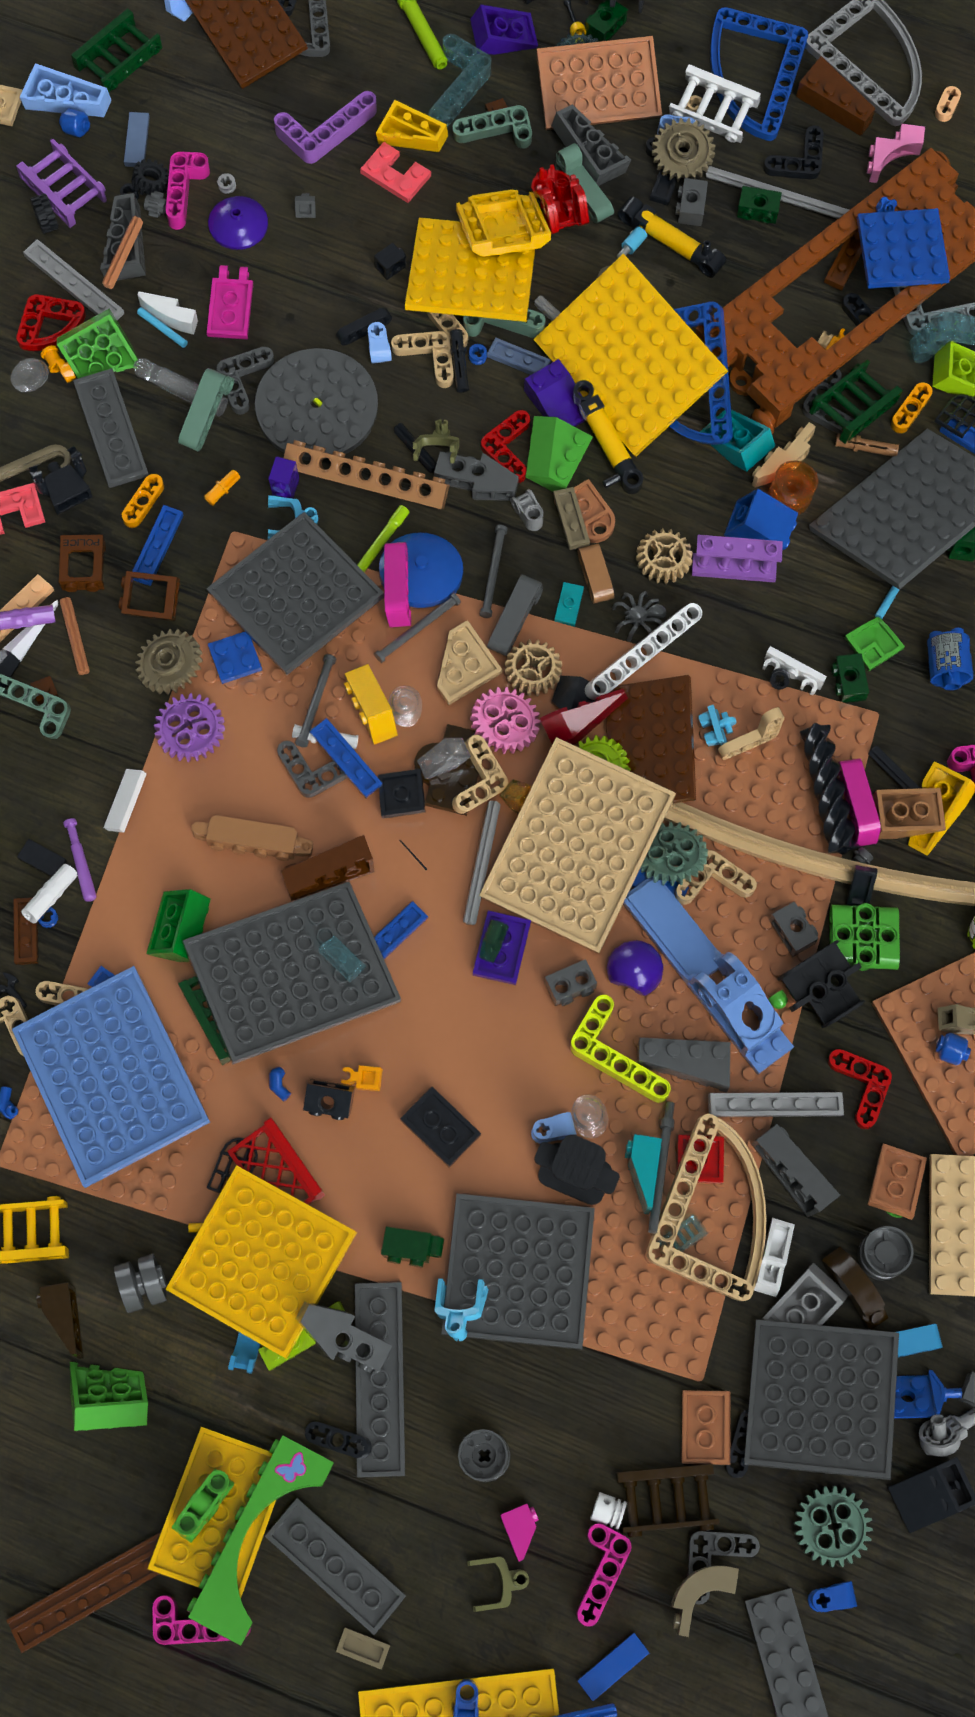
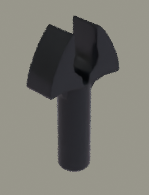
(10, 990)

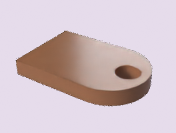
(594, 511)

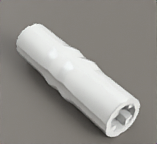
(49, 893)

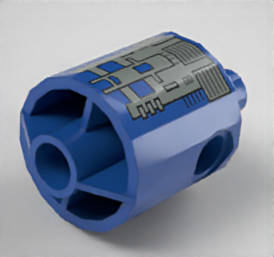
(949, 659)

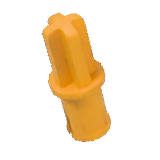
(222, 487)

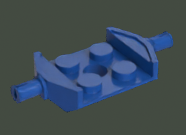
(927, 1395)

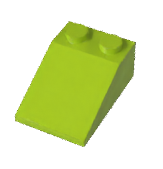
(955, 369)

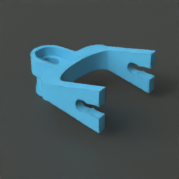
(275, 501)
(457, 1319)

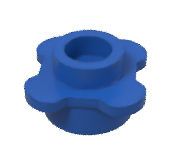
(884, 202)

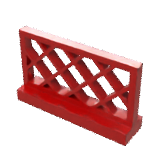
(287, 1154)

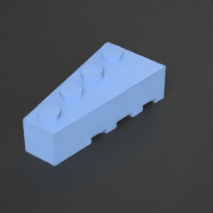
(57, 92)

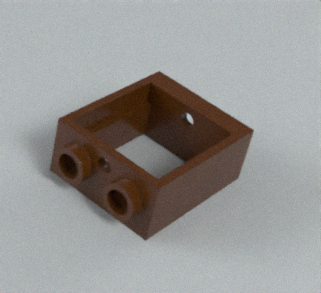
(170, 601)

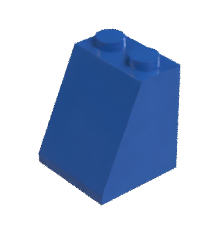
(761, 518)

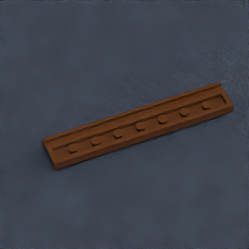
(84, 1596)

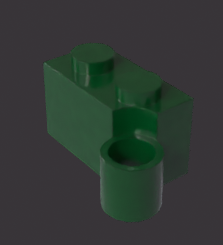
(410, 1246)

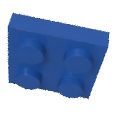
(234, 657)

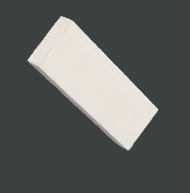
(125, 800)

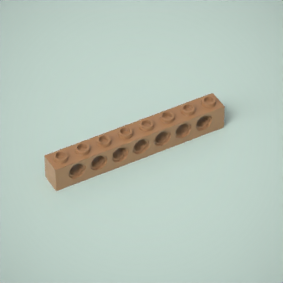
(435, 499)

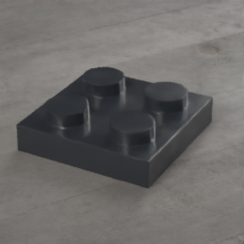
(401, 793)

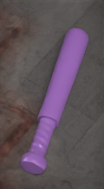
(82, 869)

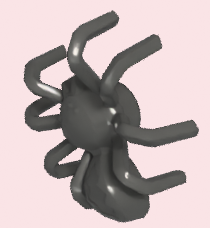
(638, 614)

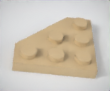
(465, 664)

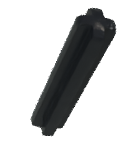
(408, 439)
(892, 769)

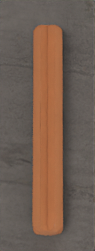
(122, 252)
(74, 636)

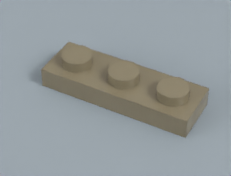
(571, 518)

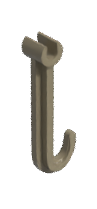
(36, 458)

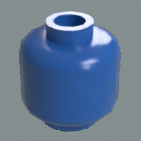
(74, 122)
(953, 1048)

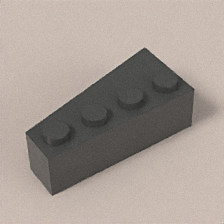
(123, 210)

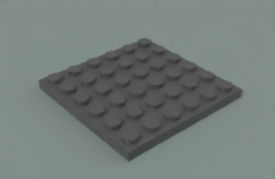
(295, 593)
(530, 1261)
(822, 1399)

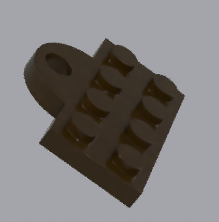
(453, 782)

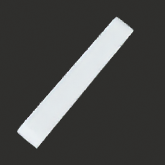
(651, 646)

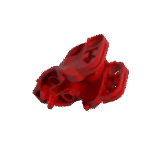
(560, 198)

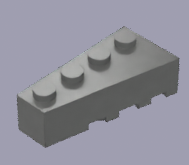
(599, 156)
(688, 1060)
(795, 1171)

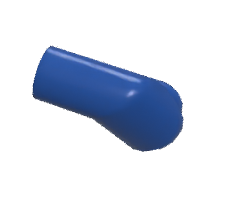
(275, 1083)
(6, 1106)

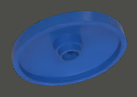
(433, 569)

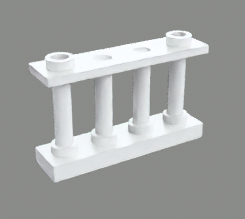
(730, 91)

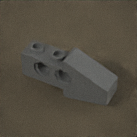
(493, 484)
(326, 1323)

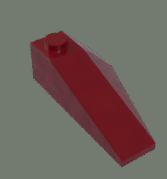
(578, 722)

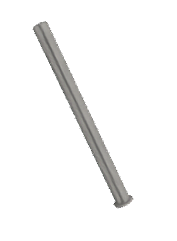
(786, 196)

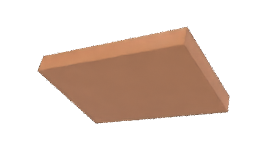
(897, 1181)
(706, 1427)

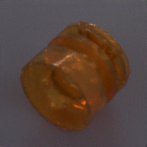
(794, 485)

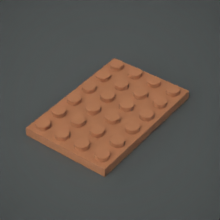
(601, 79)

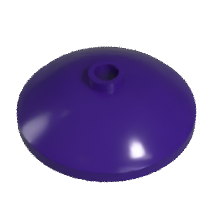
(241, 230)

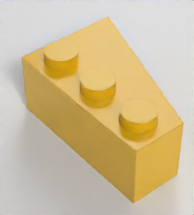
(411, 129)
(371, 703)

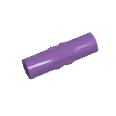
(26, 617)

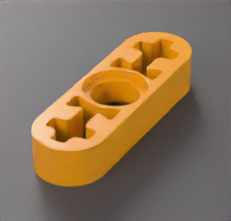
(911, 399)
(143, 491)

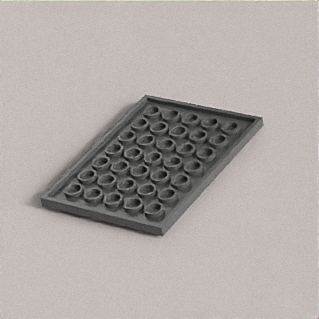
(905, 510)
(272, 982)

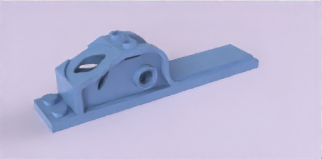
(696, 960)

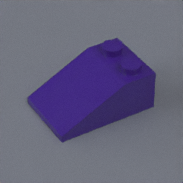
(502, 30)
(552, 393)

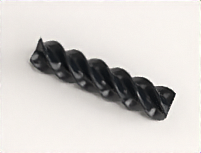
(828, 789)

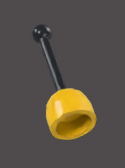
(577, 26)

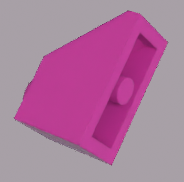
(520, 1528)

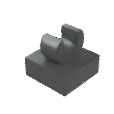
(305, 206)

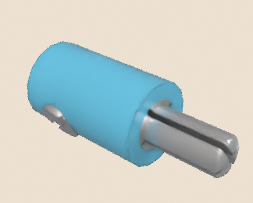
(633, 241)

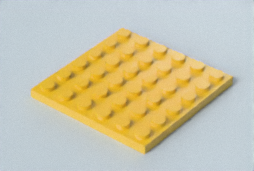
(457, 281)
(260, 1260)

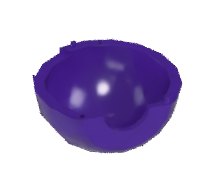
(635, 966)

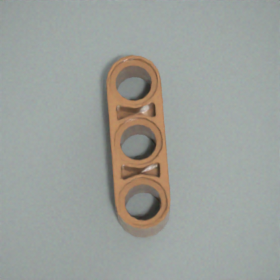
(595, 573)

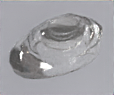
(29, 374)
(405, 705)
(589, 1116)

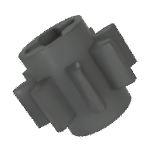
(155, 204)

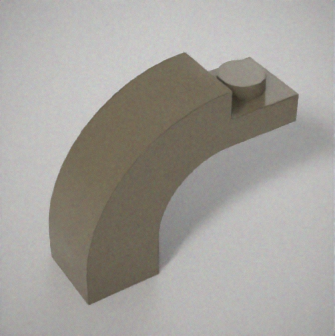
(957, 1019)
(694, 1586)

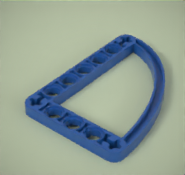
(792, 32)
(705, 318)

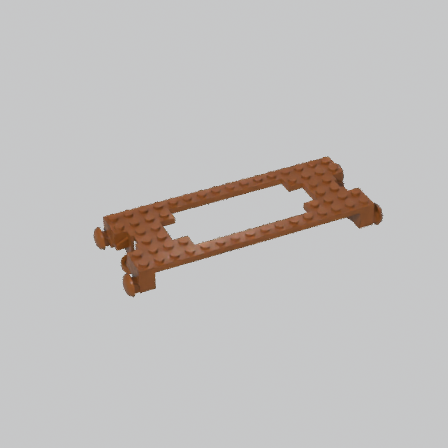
(789, 372)

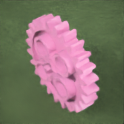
(496, 705)

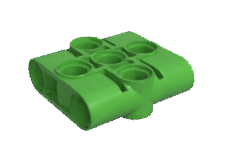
(881, 921)
(203, 1505)

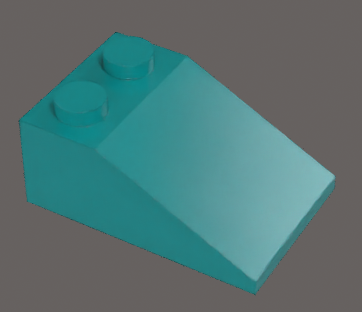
(749, 441)
(643, 1163)

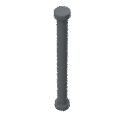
(453, 600)
(486, 611)
(329, 660)

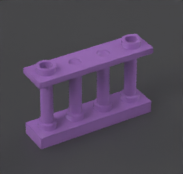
(41, 186)
(736, 558)

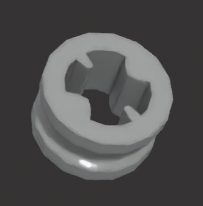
(222, 179)

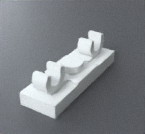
(795, 668)

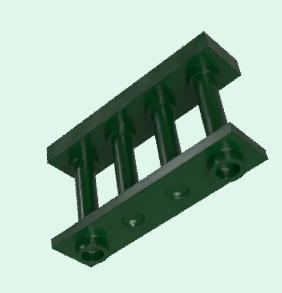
(112, 35)
(862, 418)

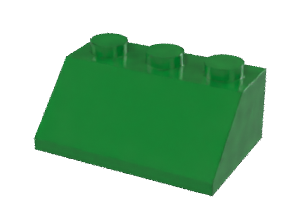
(178, 918)

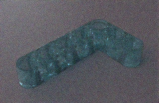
(476, 71)
(941, 330)

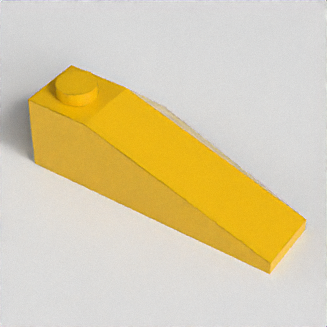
(955, 793)

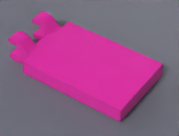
(230, 305)

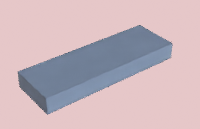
(136, 138)
(516, 357)

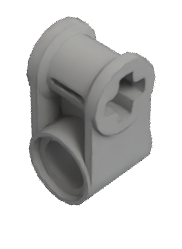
(526, 507)

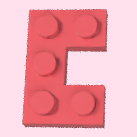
(379, 170)
(23, 499)

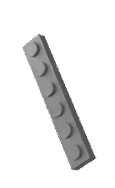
(70, 280)
(776, 1104)

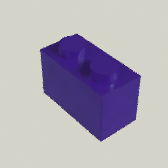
(284, 478)

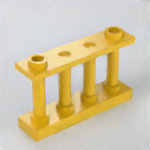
(32, 1251)

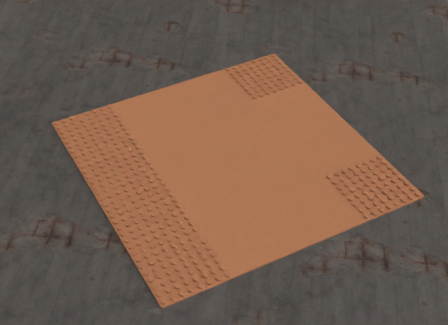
(477, 1041)

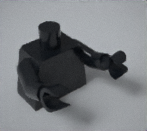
(63, 484)

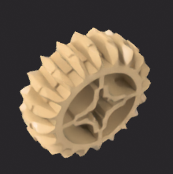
(666, 545)
(545, 659)

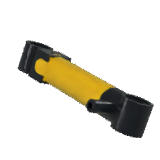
(646, 217)
(593, 412)

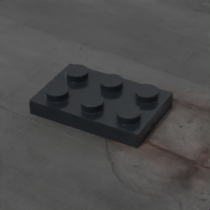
(440, 1127)

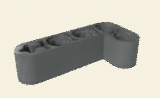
(524, 596)

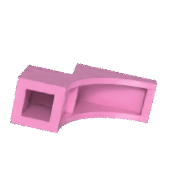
(906, 142)

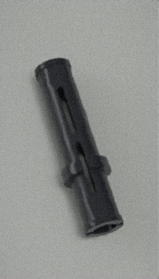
(459, 360)

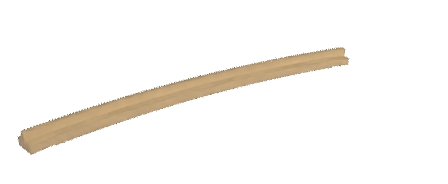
(816, 862)

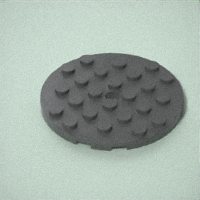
(332, 377)

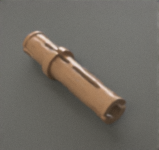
(890, 449)

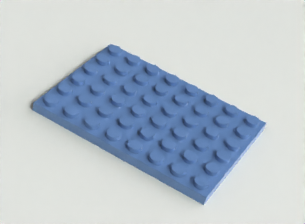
(110, 1076)

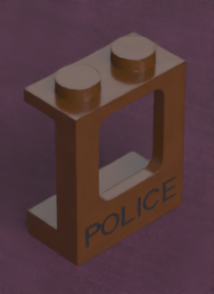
(82, 543)

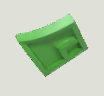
(875, 642)

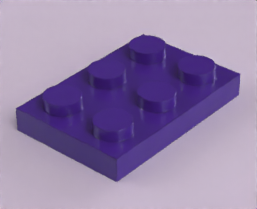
(509, 959)

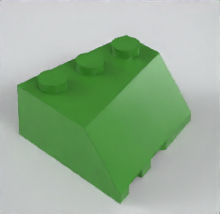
(97, 346)
(555, 452)
(107, 1398)

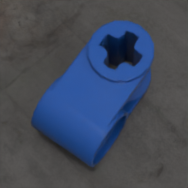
(837, 1597)
(469, 1706)

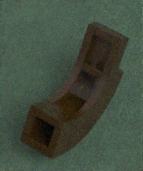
(858, 1286)

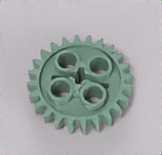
(674, 854)
(854, 1522)

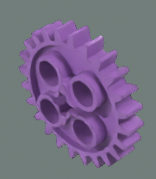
(198, 743)

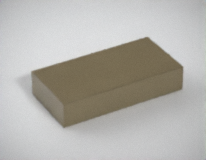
(363, 1648)

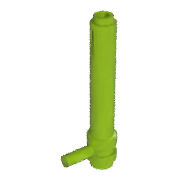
(424, 32)

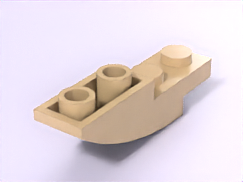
(794, 450)

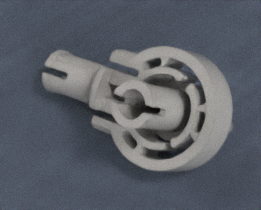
(945, 1433)

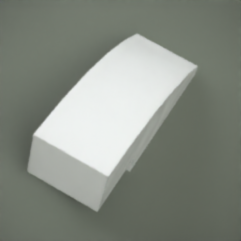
(169, 312)
(774, 1257)

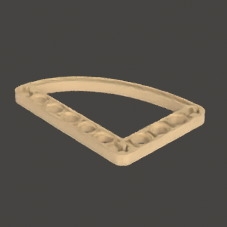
(682, 1201)

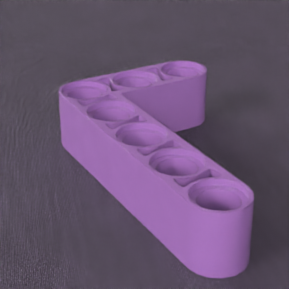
(315, 145)

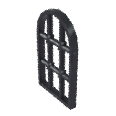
(951, 415)
(226, 1174)

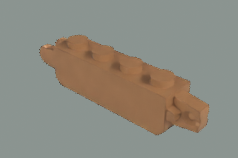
(252, 837)

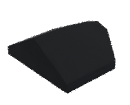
(571, 691)

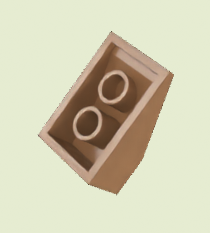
(909, 812)

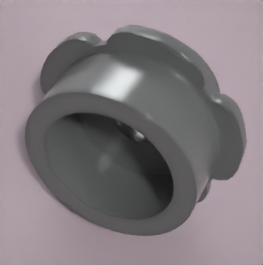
(862, 856)

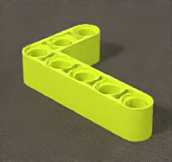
(612, 1056)

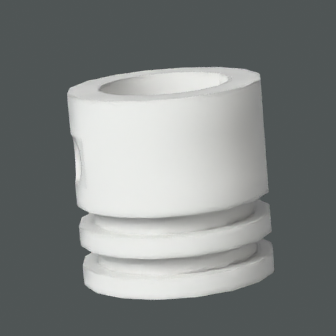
(608, 1510)

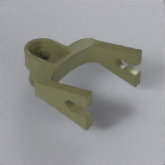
(440, 436)
(508, 1582)

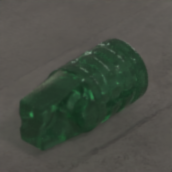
(493, 940)

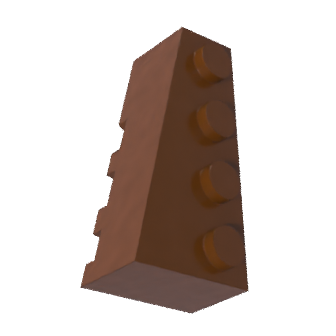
(835, 97)
(329, 868)

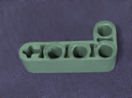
(492, 129)
(570, 162)
(534, 325)
(204, 408)
(47, 707)

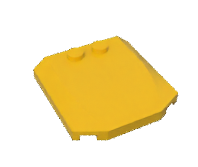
(503, 223)

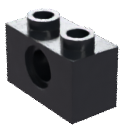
(340, 1093)

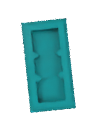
(569, 604)

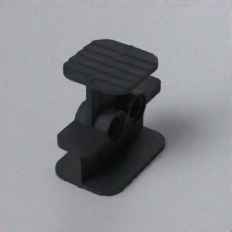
(816, 973)
(576, 1169)

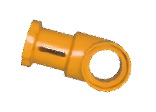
(57, 364)

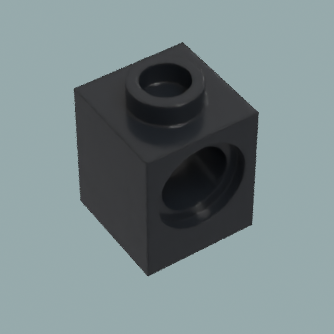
(390, 261)

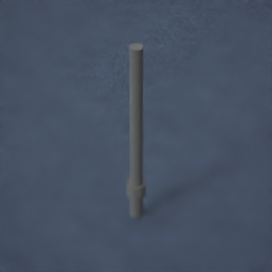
(666, 1126)

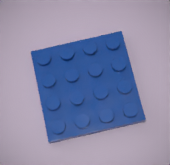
(903, 248)

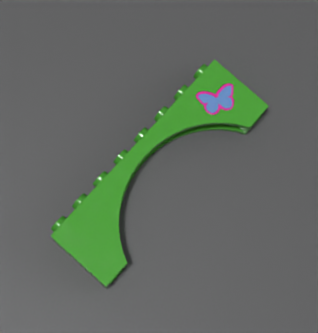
(219, 1602)

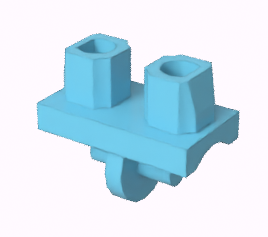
(713, 718)

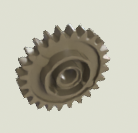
(683, 136)
(169, 661)

